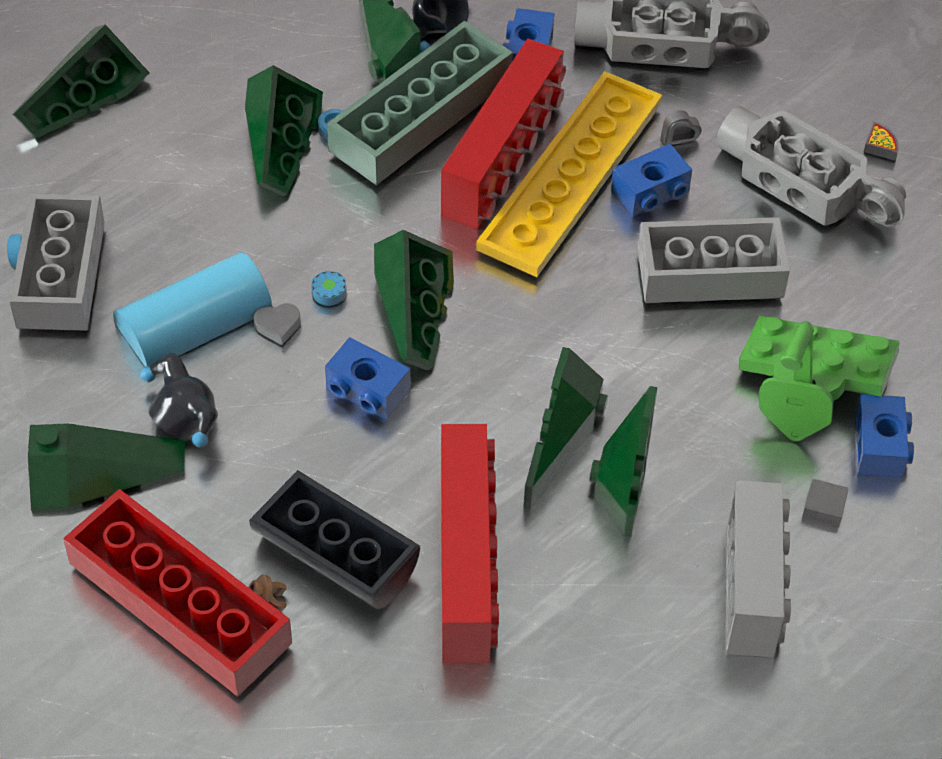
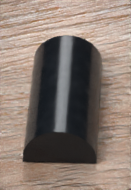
(338, 540)

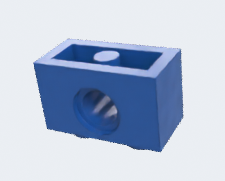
(530, 25)
(651, 180)
(367, 378)
(882, 436)

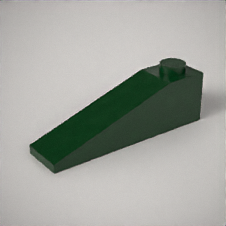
(390, 37)
(88, 78)
(280, 121)
(413, 287)
(567, 422)
(84, 463)
(623, 464)

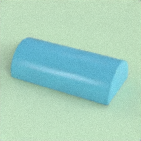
(194, 309)

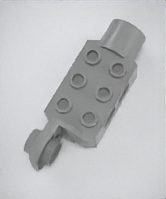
(667, 29)
(808, 168)

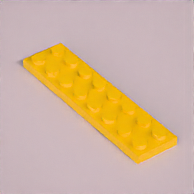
(569, 174)

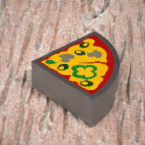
(882, 142)

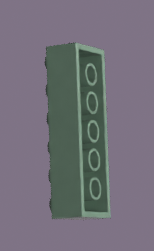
(418, 102)

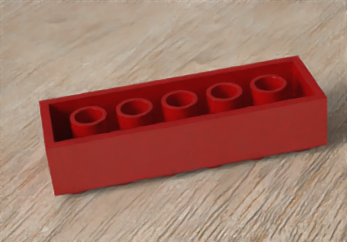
(502, 134)
(468, 544)
(179, 591)

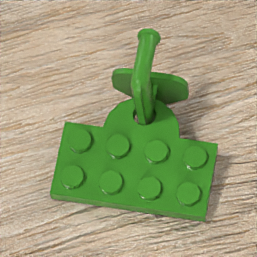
(812, 370)

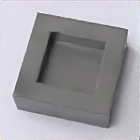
(825, 502)

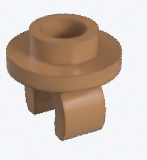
(266, 589)

